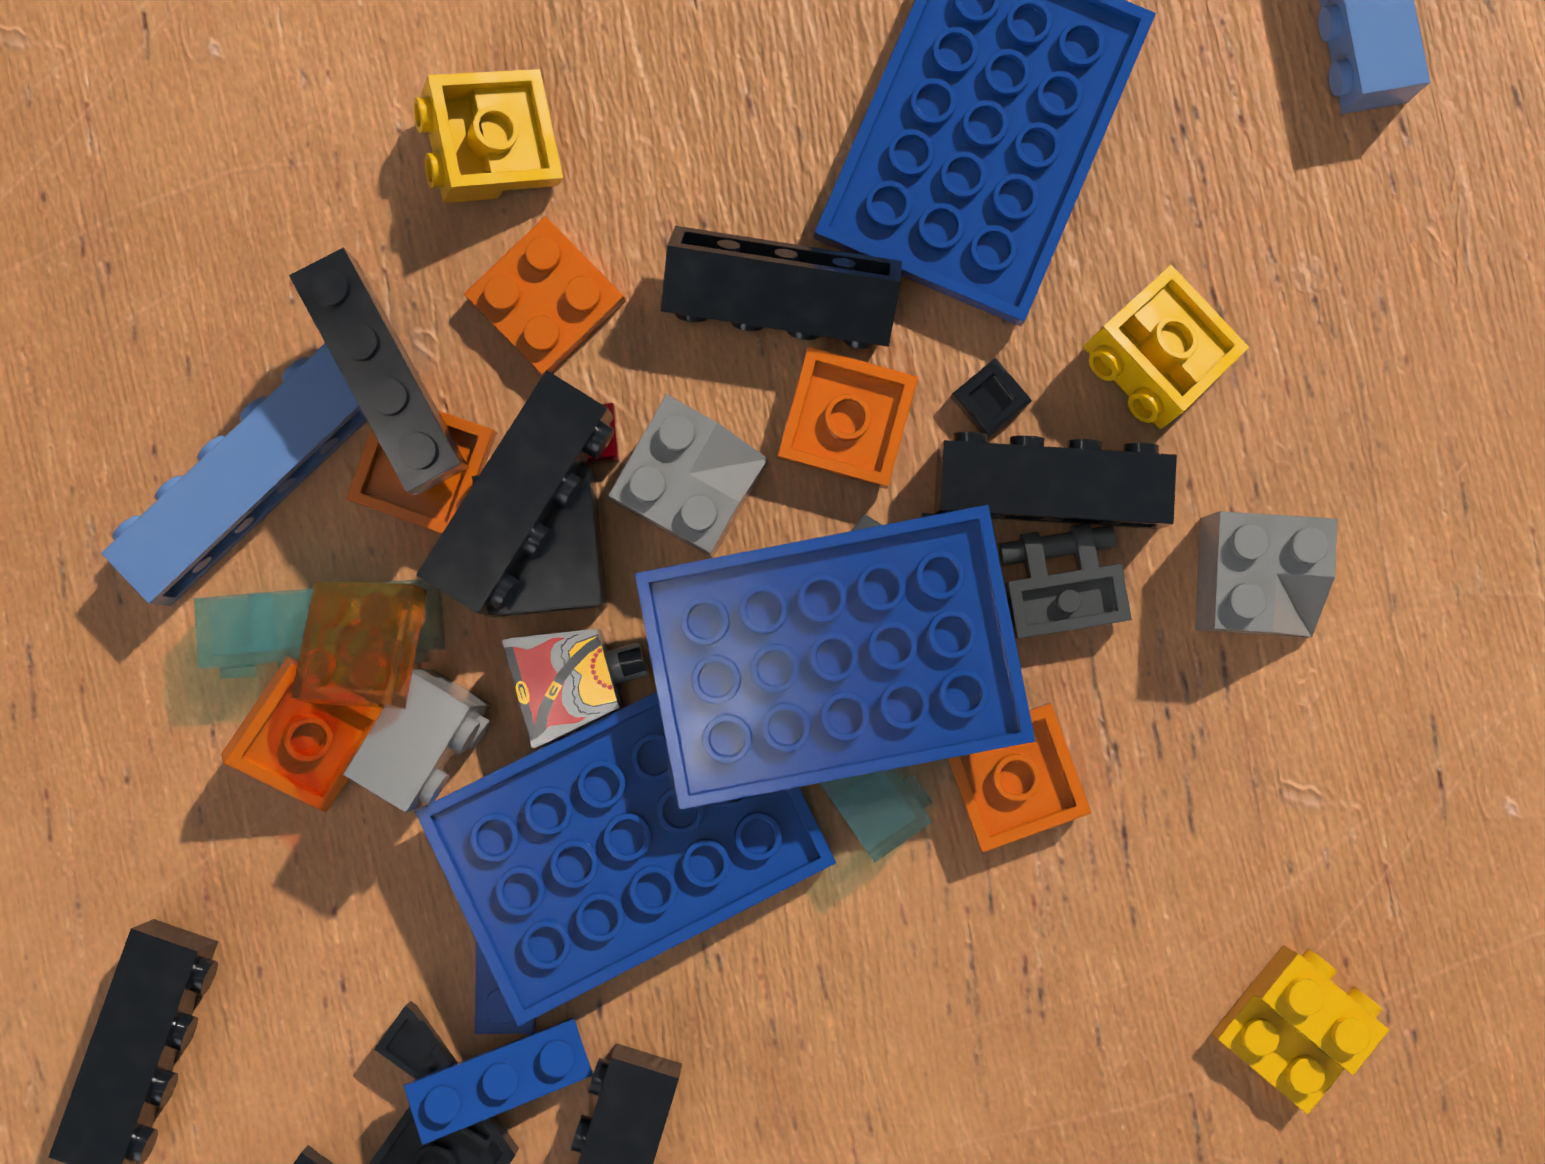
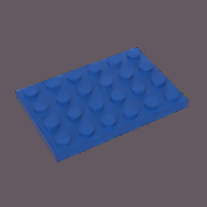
(983, 142)
(834, 657)
(591, 868)

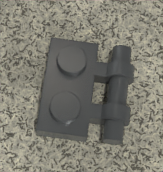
(1066, 599)

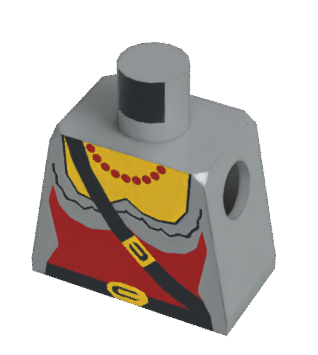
(569, 679)

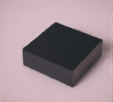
(990, 398)

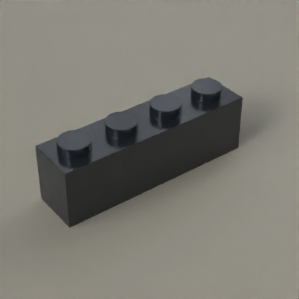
(780, 287)
(378, 371)
(1057, 482)
(517, 495)
(136, 1046)
(630, 1109)

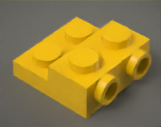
(487, 134)
(1164, 349)
(1301, 1027)

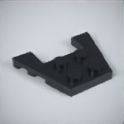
(420, 1051)

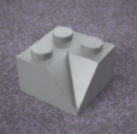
(688, 476)
(1264, 573)
(412, 745)

